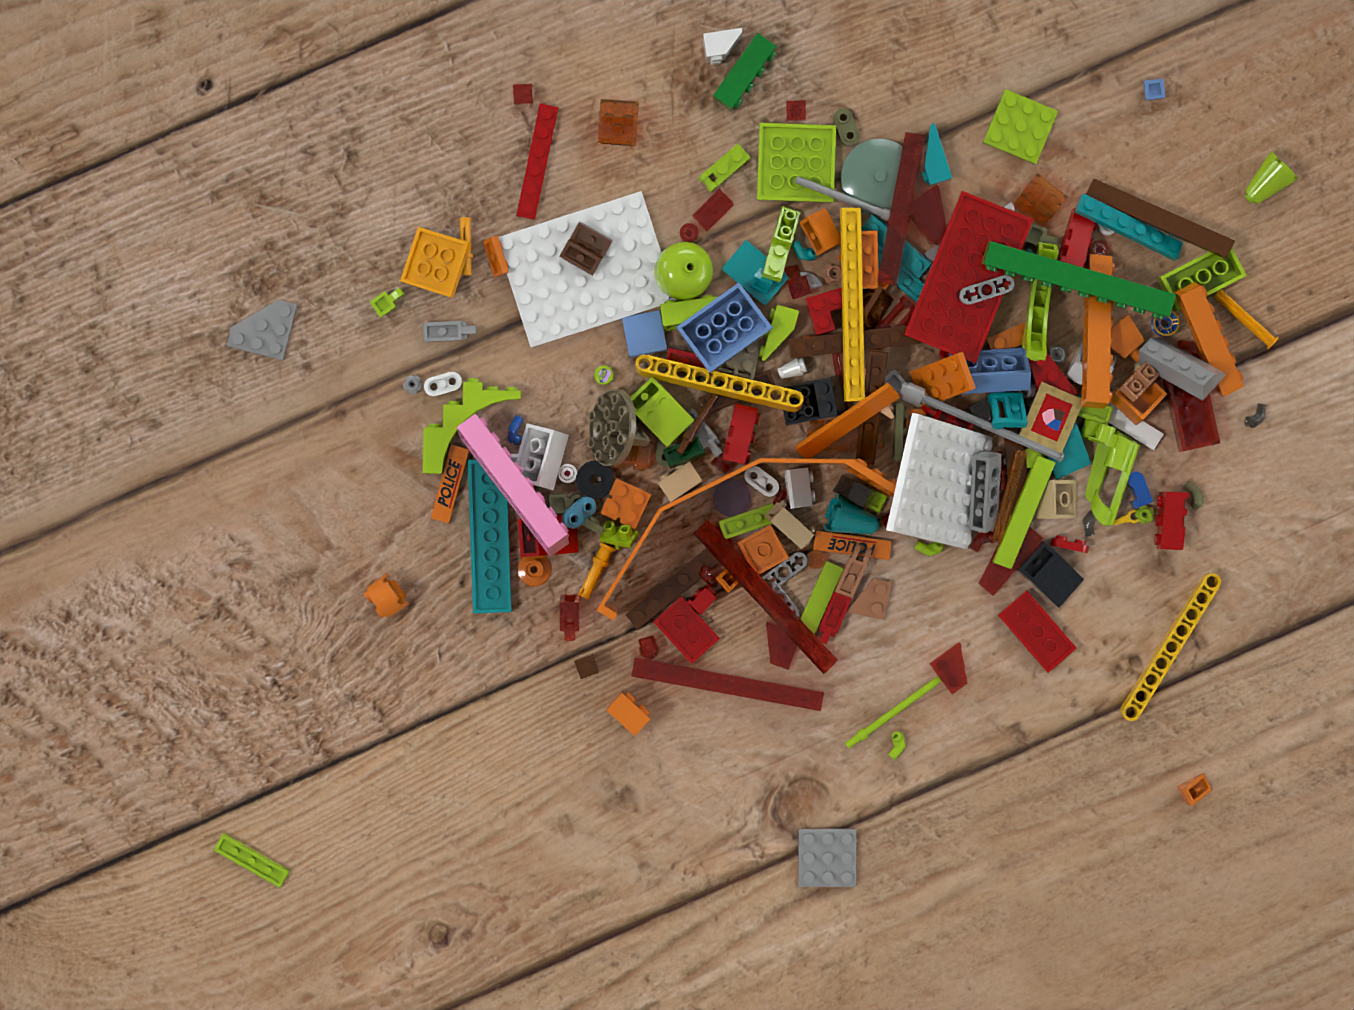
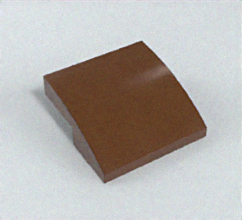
(586, 248)

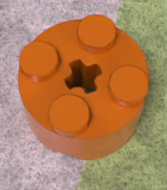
(386, 596)

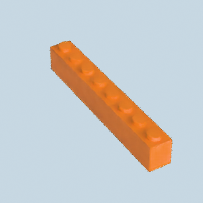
(1097, 341)

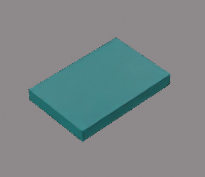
(743, 266)

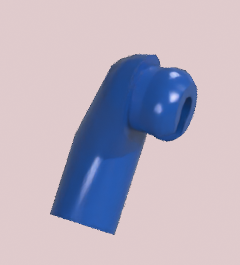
(513, 428)

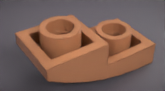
(1139, 381)

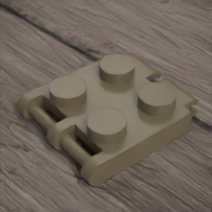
(743, 361)

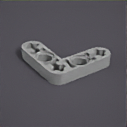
(776, 587)

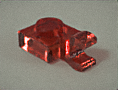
(798, 284)

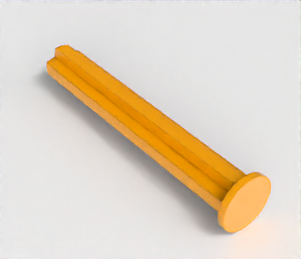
(1245, 318)

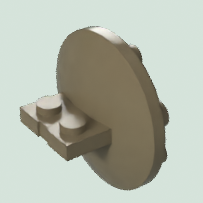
(614, 428)

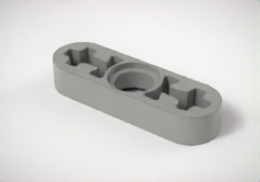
(990, 282)

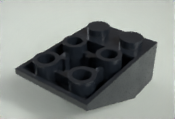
(820, 400)
(1050, 573)

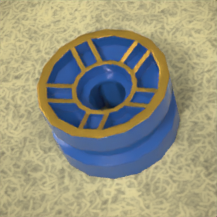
(1170, 329)

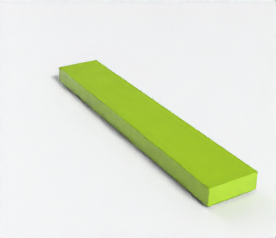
(1024, 511)

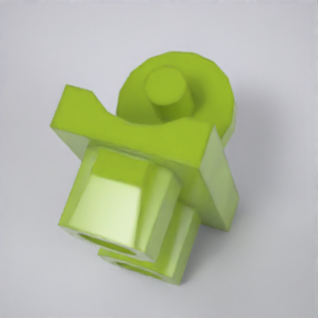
(618, 536)

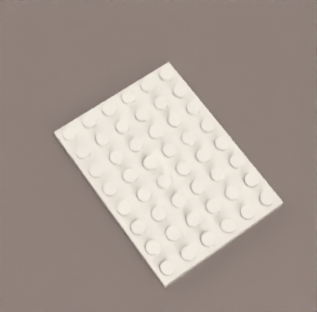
(565, 300)
(936, 482)

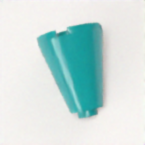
(849, 517)

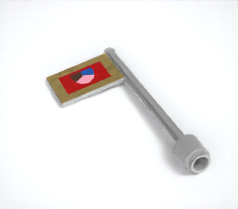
(1048, 419)

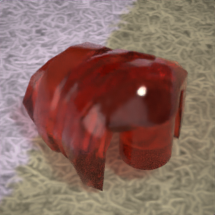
(648, 647)

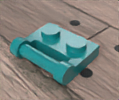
(1013, 407)

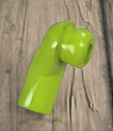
(930, 549)
(899, 745)

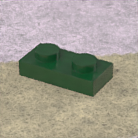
(691, 453)

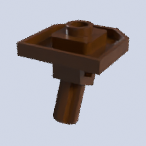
(875, 306)

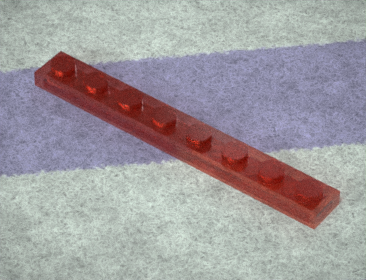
(901, 208)

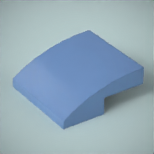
(644, 334)

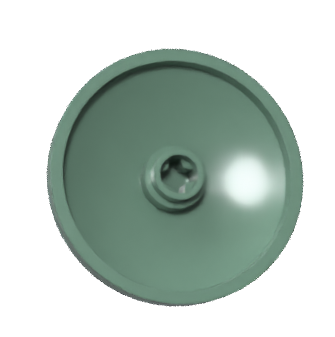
(872, 172)

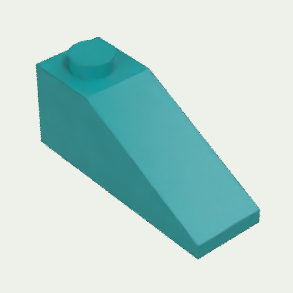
(935, 162)

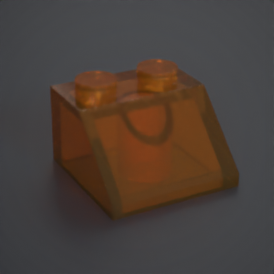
(618, 122)

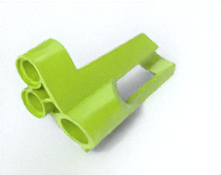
(1113, 451)

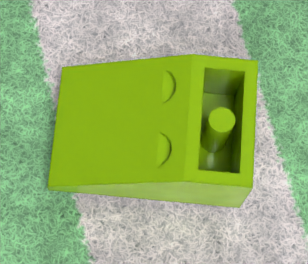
(660, 412)

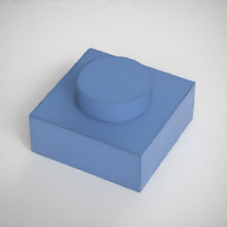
(1154, 89)

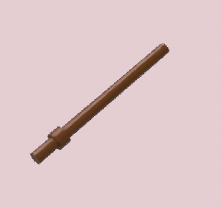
(689, 436)

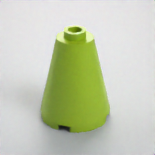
(1269, 179)

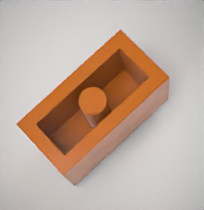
(821, 231)

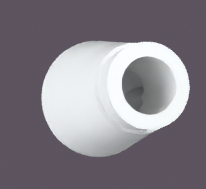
(793, 368)

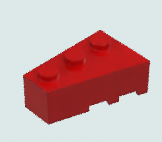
(1076, 240)
(1049, 373)
(740, 434)
(1170, 520)

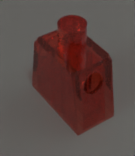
(569, 610)

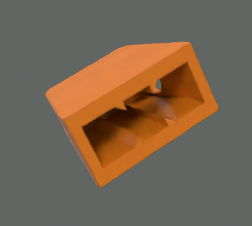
(1126, 339)

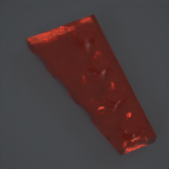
(996, 575)

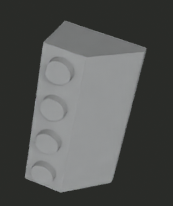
(1180, 367)

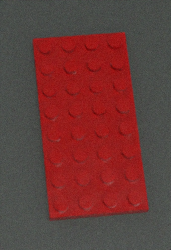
(939, 314)

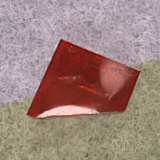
(780, 646)
(951, 668)

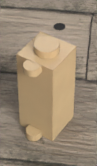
(790, 525)

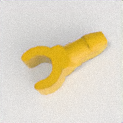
(1126, 518)

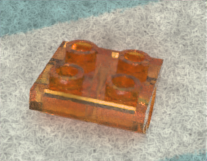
(1040, 199)

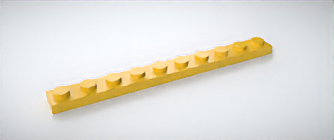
(852, 304)

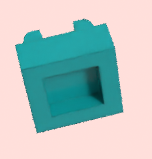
(760, 283)

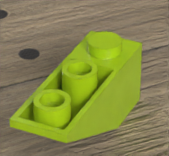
(675, 313)
(783, 324)

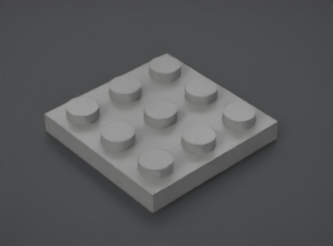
(827, 857)

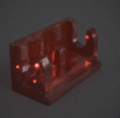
(713, 210)

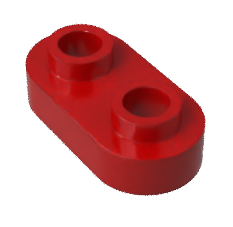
(1078, 545)

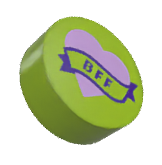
(603, 375)

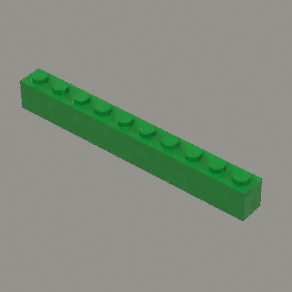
(1079, 279)

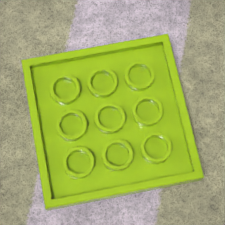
(792, 152)

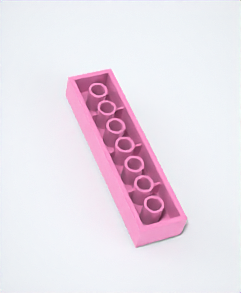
(513, 485)

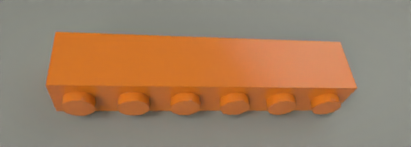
(1209, 337)

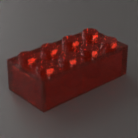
(1191, 418)

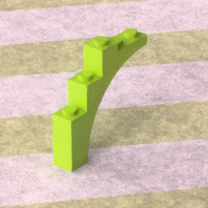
(1037, 311)
(475, 398)

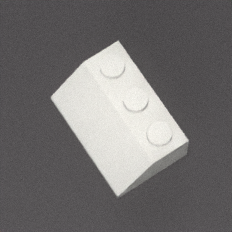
(542, 455)

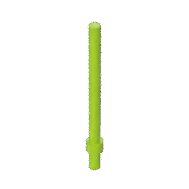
(862, 734)

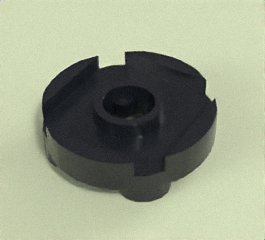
(585, 474)

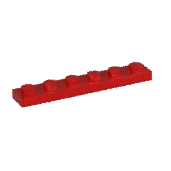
(537, 161)

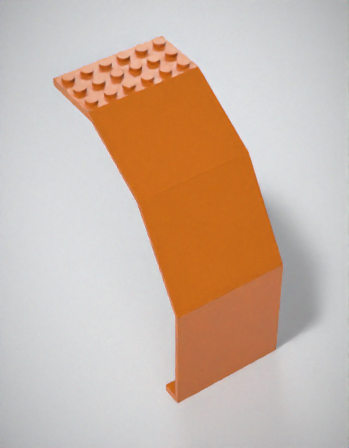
(854, 466)

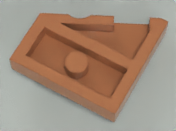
(872, 600)

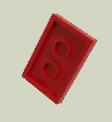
(686, 630)

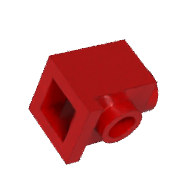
(703, 599)

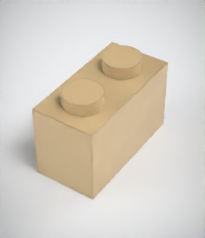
(679, 481)

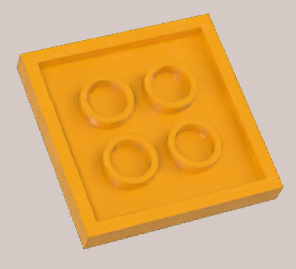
(435, 262)

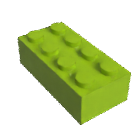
(1206, 270)

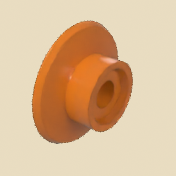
(534, 579)

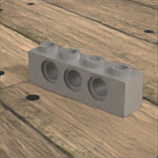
(985, 491)

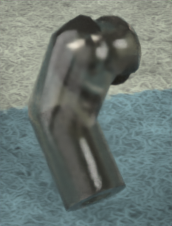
(1258, 418)
(1088, 522)

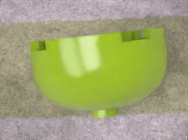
(675, 278)

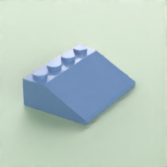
(724, 328)

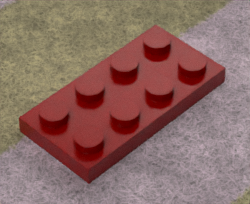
(1037, 631)

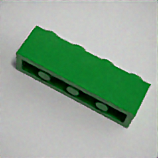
(744, 72)

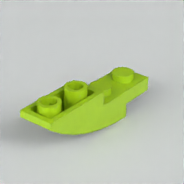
(780, 244)

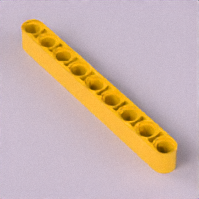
(725, 390)
(1161, 651)

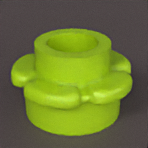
(1144, 519)

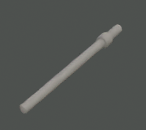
(883, 213)

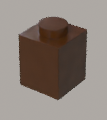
(586, 666)

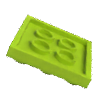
(1020, 127)

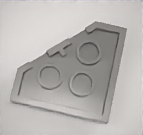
(265, 331)

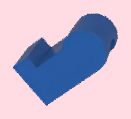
(1139, 490)

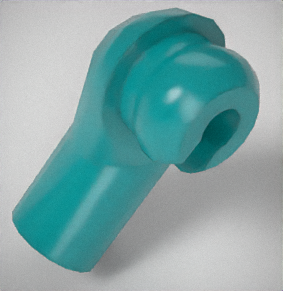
(803, 253)

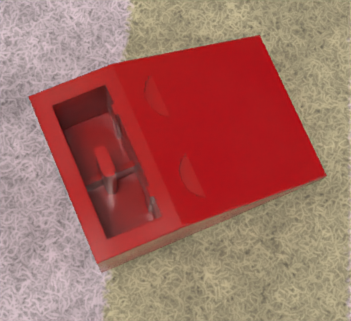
(531, 547)

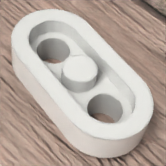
(443, 384)
(761, 481)

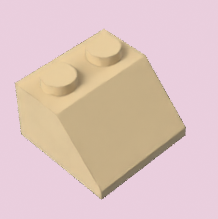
(1058, 500)

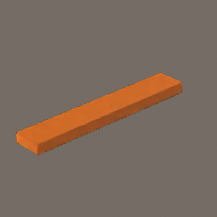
(847, 421)

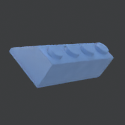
(1000, 371)

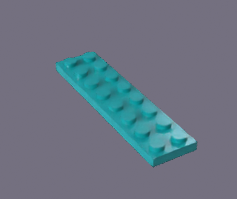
(488, 543)

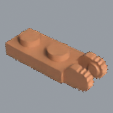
(853, 572)

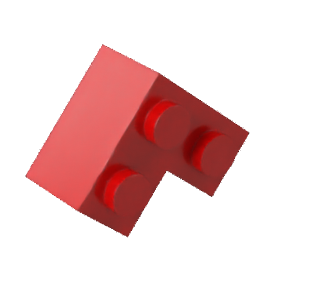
(819, 310)

